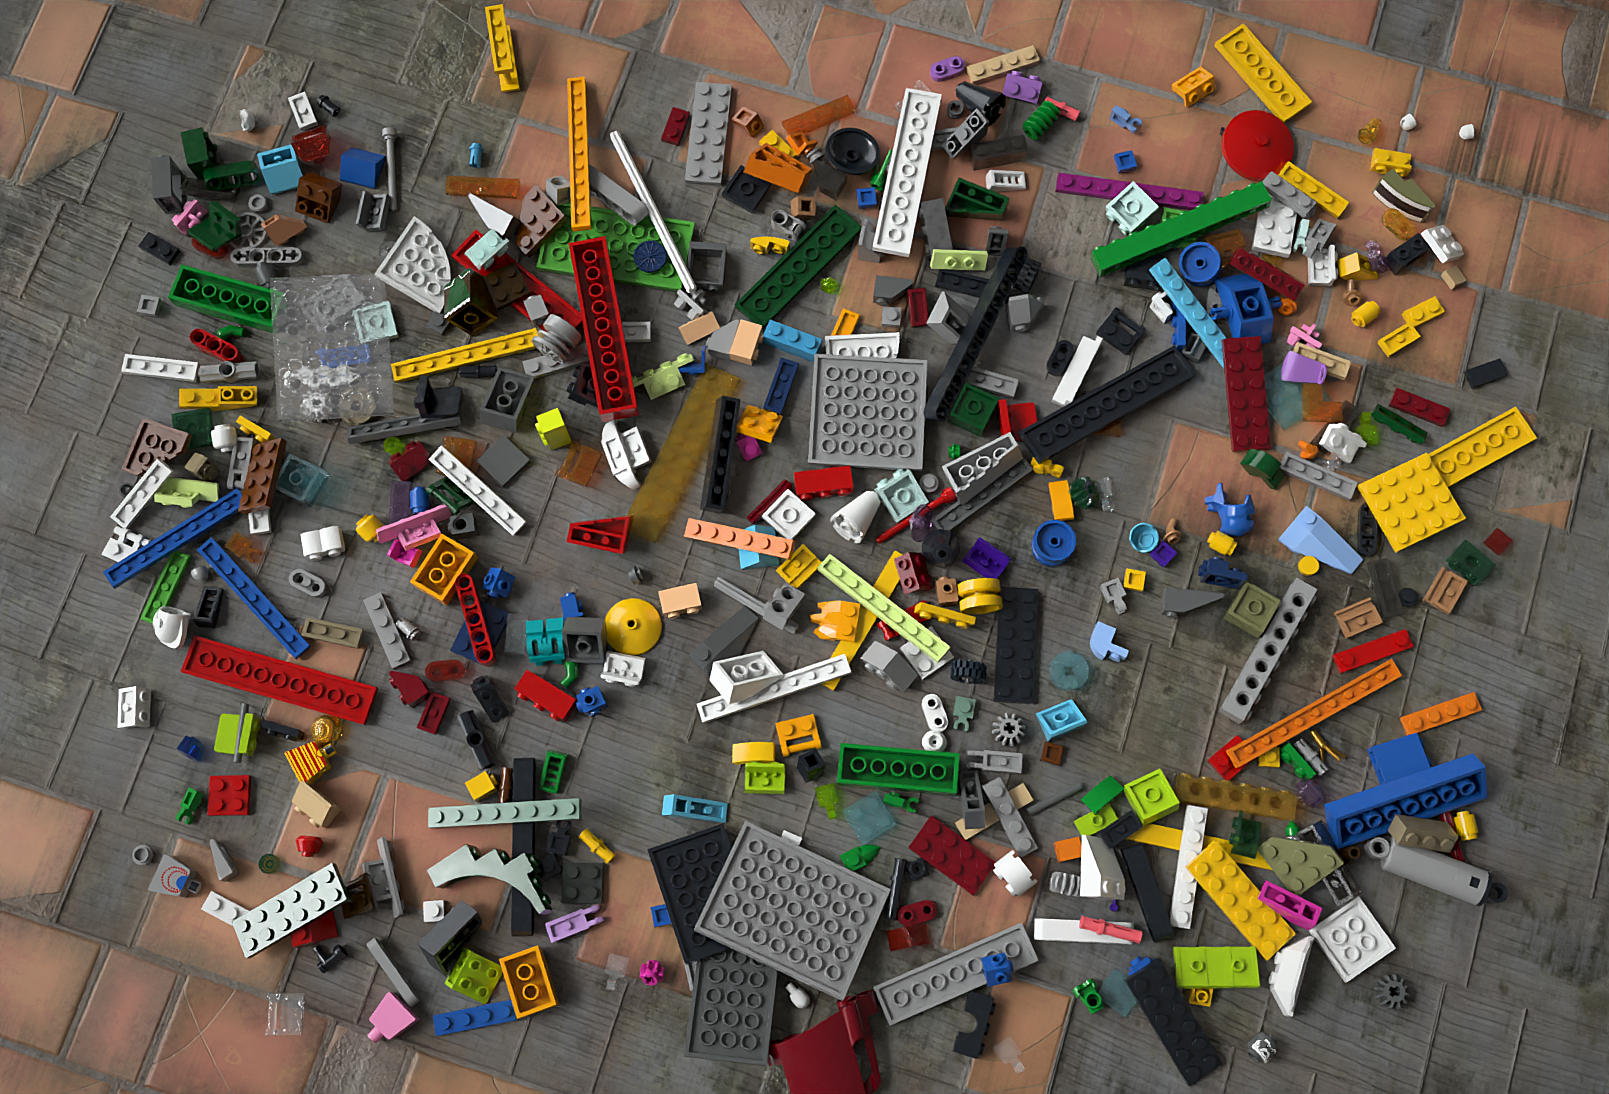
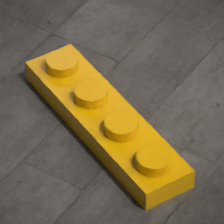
(1325, 197)

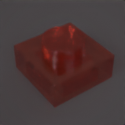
(1497, 541)

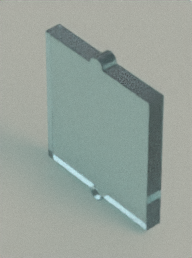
(1116, 993)

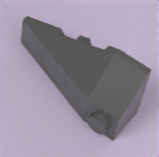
(725, 641)

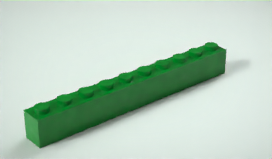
(1180, 229)

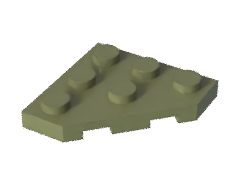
(1299, 862)

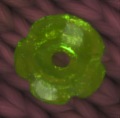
(828, 285)
(388, 442)

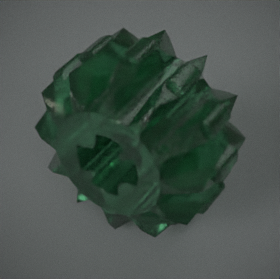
(1084, 492)

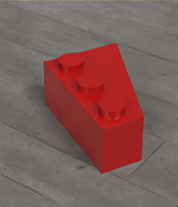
(604, 534)

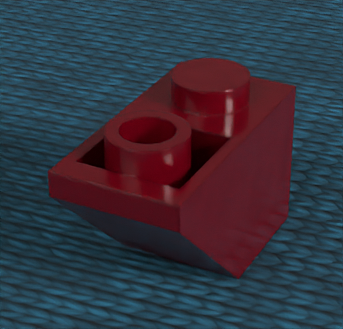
(411, 687)

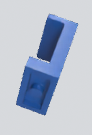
(1399, 758)

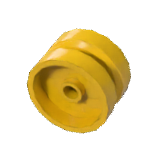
(979, 596)

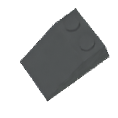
(506, 399)

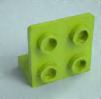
(474, 976)

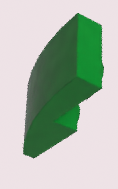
(1102, 794)

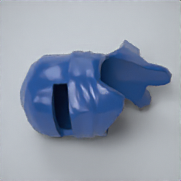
(1234, 517)

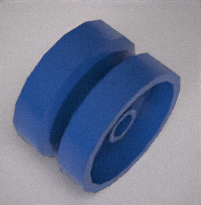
(1190, 264)
(1061, 535)

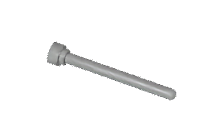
(389, 135)

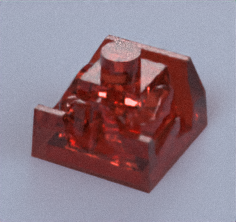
(312, 144)

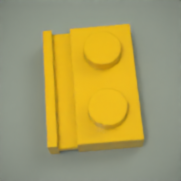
(800, 567)

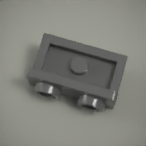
(373, 211)

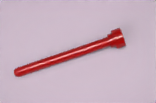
(947, 496)

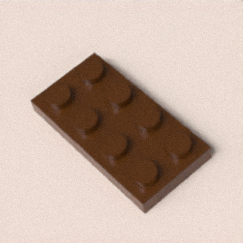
(262, 476)

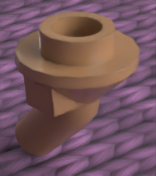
(1352, 294)
(1172, 536)

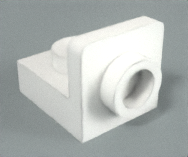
(1160, 307)

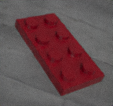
(952, 855)

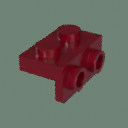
(410, 460)
(913, 572)

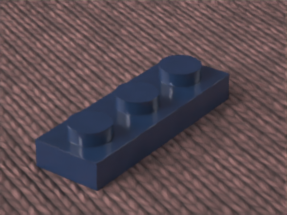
(781, 386)

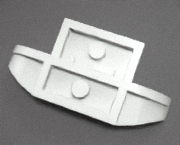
(625, 452)

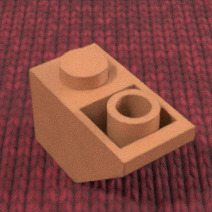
(281, 228)

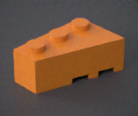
(778, 168)

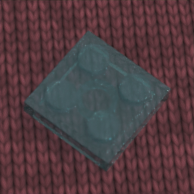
(868, 818)

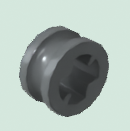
(958, 105)

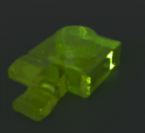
(1366, 430)
(826, 797)

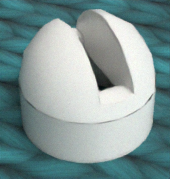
(1408, 122)
(1467, 132)

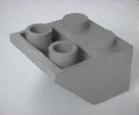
(948, 318)

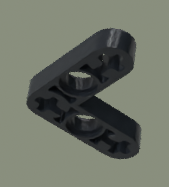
(1364, 519)

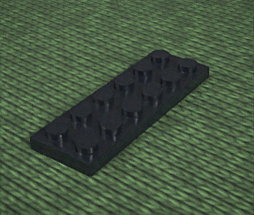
(1016, 646)
(1173, 1021)

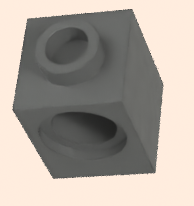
(470, 529)

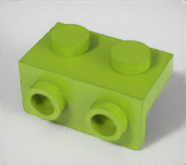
(765, 778)

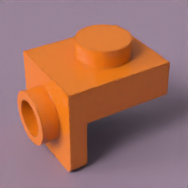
(800, 143)

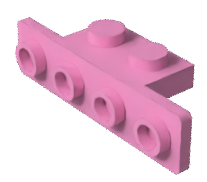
(415, 529)

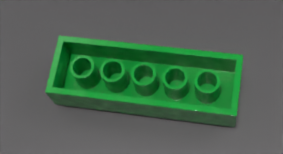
(222, 298)
(898, 769)

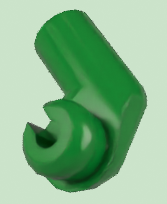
(230, 330)
(572, 673)

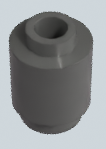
(264, 272)

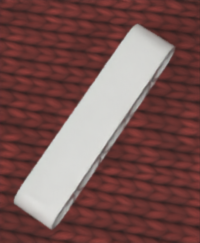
(1069, 931)

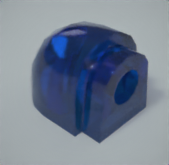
(191, 748)

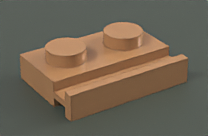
(1445, 590)
(1358, 618)

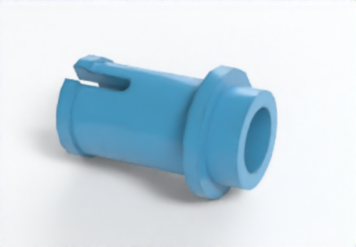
(476, 153)

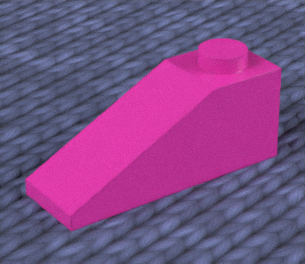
(1290, 905)

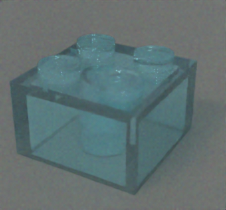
(301, 480)

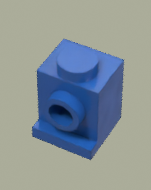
(571, 606)

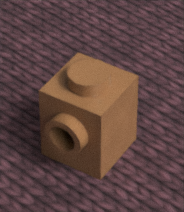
(803, 207)
(946, 592)

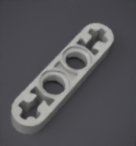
(267, 256)
(393, 972)

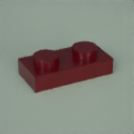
(675, 126)
(433, 713)

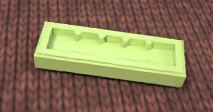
(958, 259)

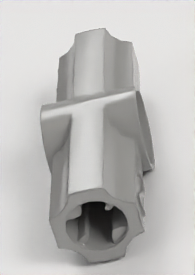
(240, 371)

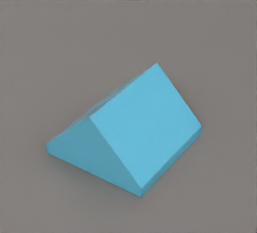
(755, 560)
(1060, 720)

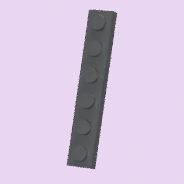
(398, 427)
(959, 513)

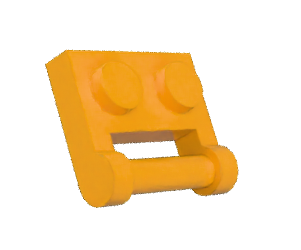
(796, 729)

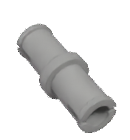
(1310, 757)

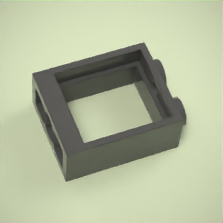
(167, 184)
(709, 250)

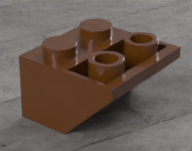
(317, 196)

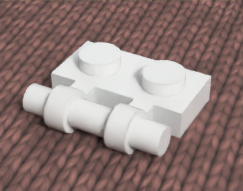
(118, 550)

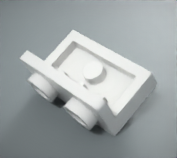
(1322, 267)
(623, 668)

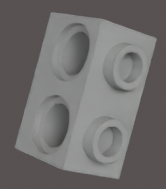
(785, 607)

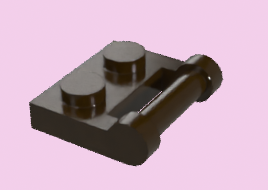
(361, 901)

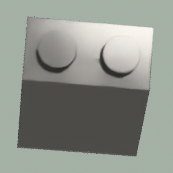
(584, 639)

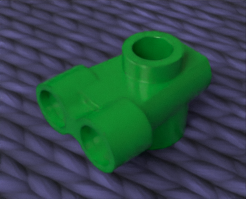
(1088, 992)

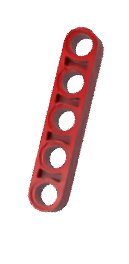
(480, 627)

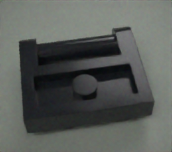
(1117, 335)

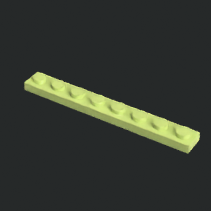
(884, 608)

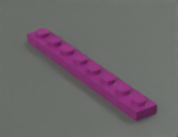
(1110, 189)

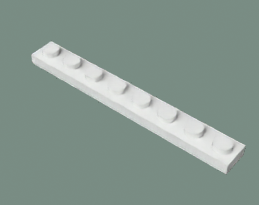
(788, 684)

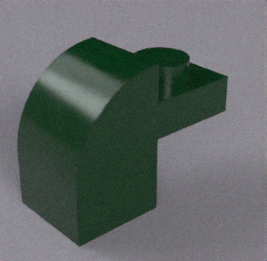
(1265, 466)

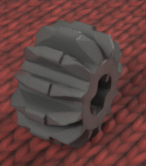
(1395, 1000)

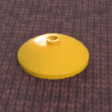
(633, 639)

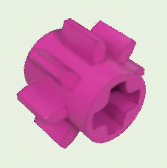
(652, 972)

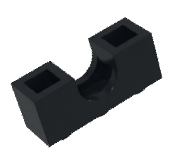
(971, 1043)

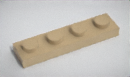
(1002, 65)

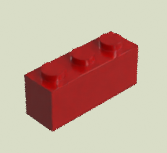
(823, 482)
(545, 696)

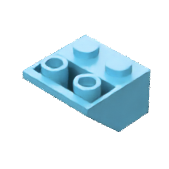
(280, 169)

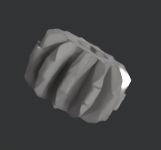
(1012, 724)
(1065, 884)

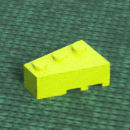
(552, 429)

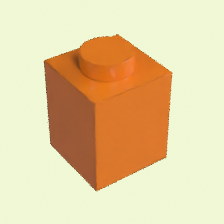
(1068, 849)

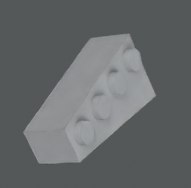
(981, 467)

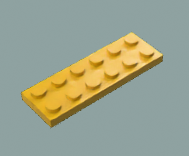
(1262, 73)
(1482, 446)
(1239, 900)

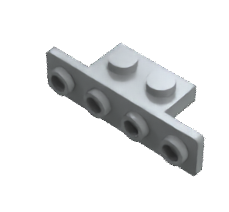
(383, 877)

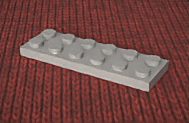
(708, 134)

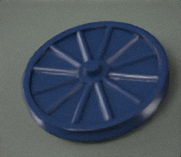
(650, 256)

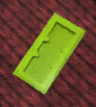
(1093, 823)

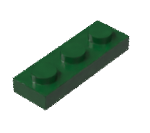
(1399, 424)

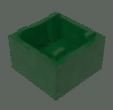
(199, 151)
(973, 409)

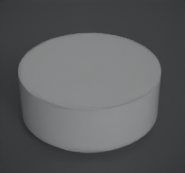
(258, 204)

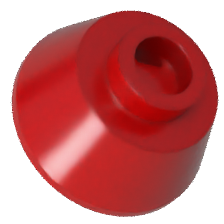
(309, 845)

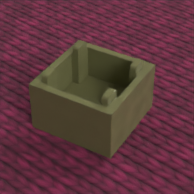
(1252, 609)

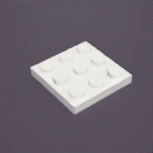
(1352, 939)

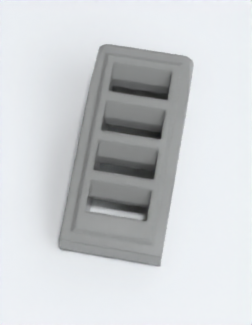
(225, 867)

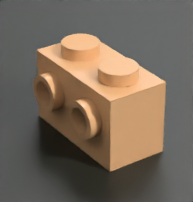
(746, 342)
(680, 600)

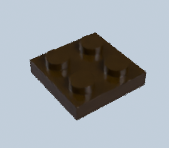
(506, 286)

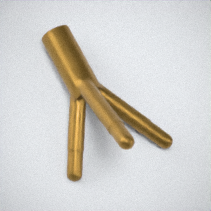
(1322, 744)

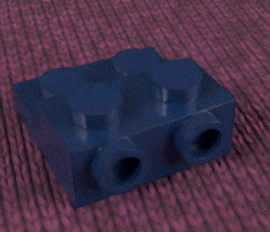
(1216, 573)

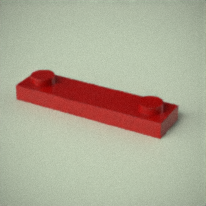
(1372, 651)

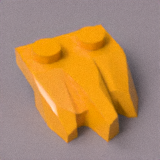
(837, 620)

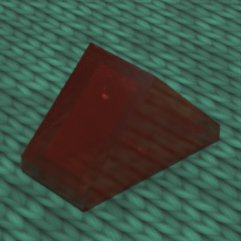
(908, 937)

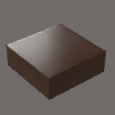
(1052, 753)

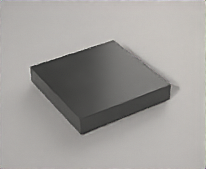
(503, 461)

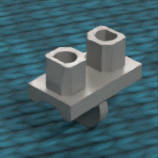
(685, 299)

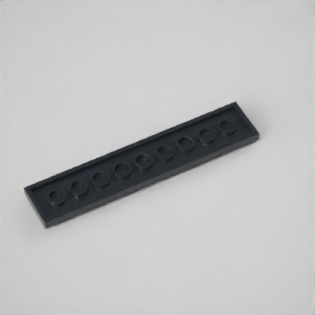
(1106, 404)

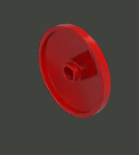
(1257, 144)

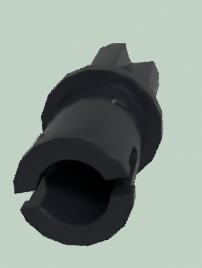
(477, 371)

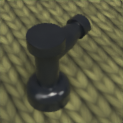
(325, 962)

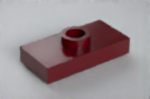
(918, 307)

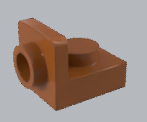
(748, 120)

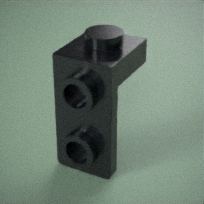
(489, 698)

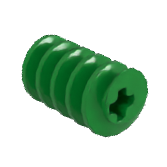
(1040, 120)

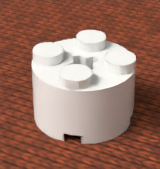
(1014, 873)

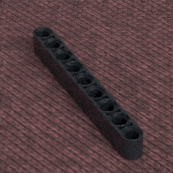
(523, 841)

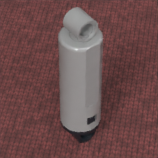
(1437, 872)

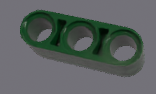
(231, 175)

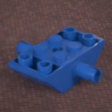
(1245, 307)

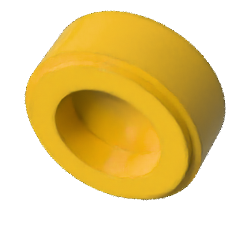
(1308, 565)

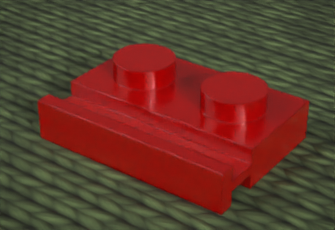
(1222, 763)

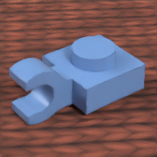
(1122, 118)

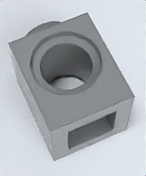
(558, 190)
(536, 310)

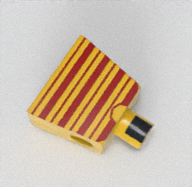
(310, 761)

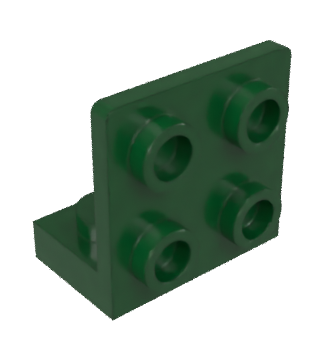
(218, 229)

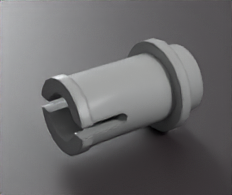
(411, 631)

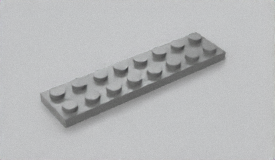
(951, 974)

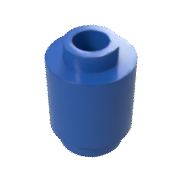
(419, 500)

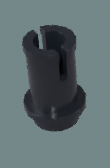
(329, 106)

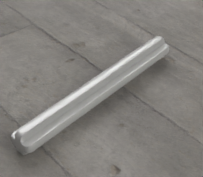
(748, 600)

